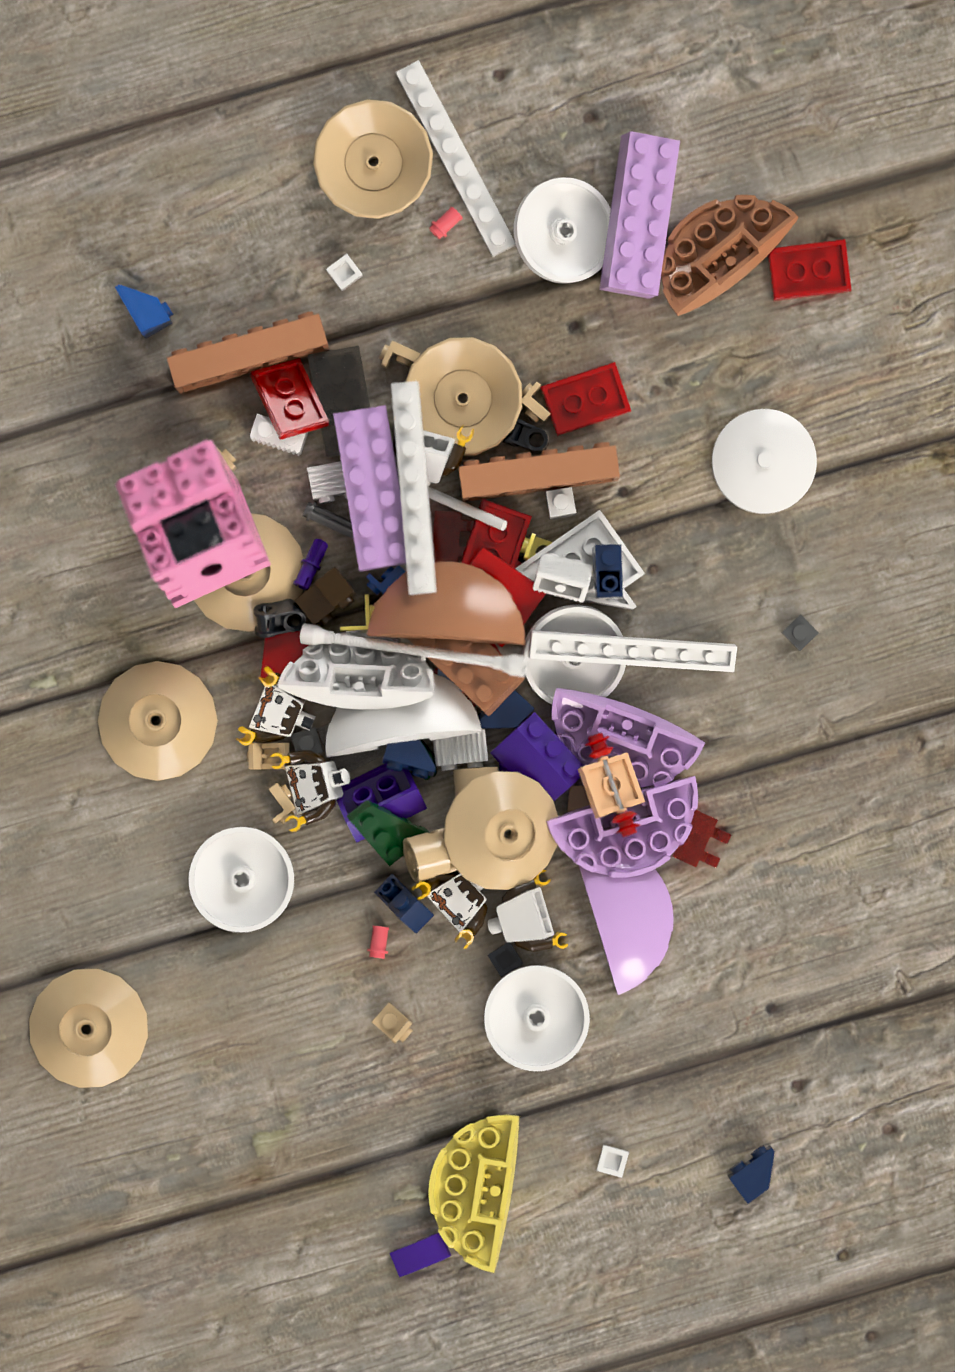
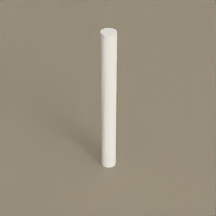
(467, 509)

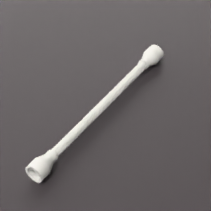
(512, 664)

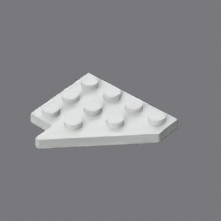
(578, 545)

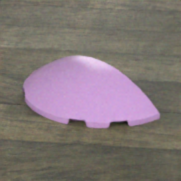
(653, 744)
(664, 827)
(632, 921)

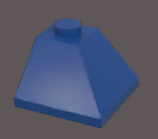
(145, 310)

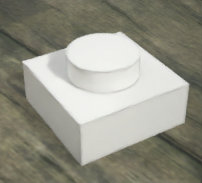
(344, 272)
(612, 1161)

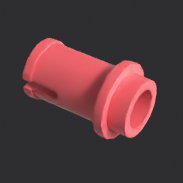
(445, 223)
(378, 942)

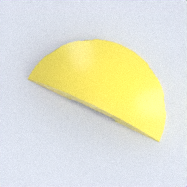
(474, 1188)

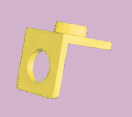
(530, 545)
(368, 612)

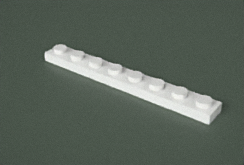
(455, 158)
(414, 488)
(632, 651)

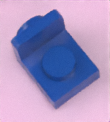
(389, 578)

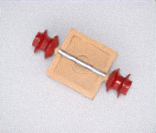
(611, 785)

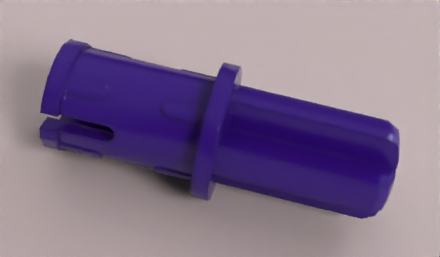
(311, 564)

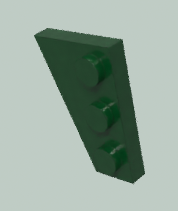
(383, 830)

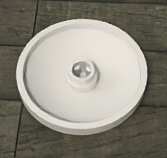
(562, 230)
(764, 461)
(586, 677)
(241, 879)
(536, 1018)

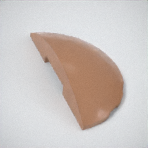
(720, 247)
(464, 608)

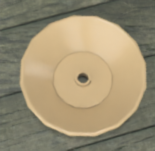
(368, 132)
(480, 373)
(234, 603)
(185, 725)
(478, 825)
(115, 1021)

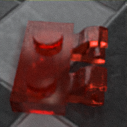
(447, 536)
(693, 848)

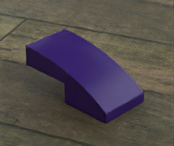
(420, 1254)

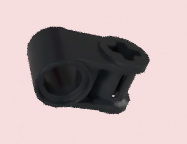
(522, 435)
(277, 618)

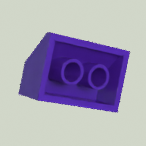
(539, 755)
(385, 788)

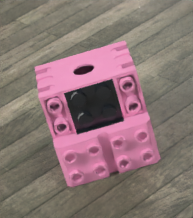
(192, 523)

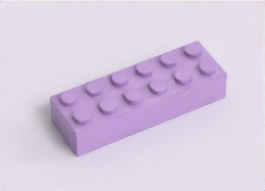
(639, 215)
(372, 487)

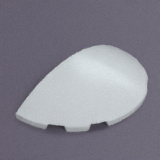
(358, 676)
(434, 718)

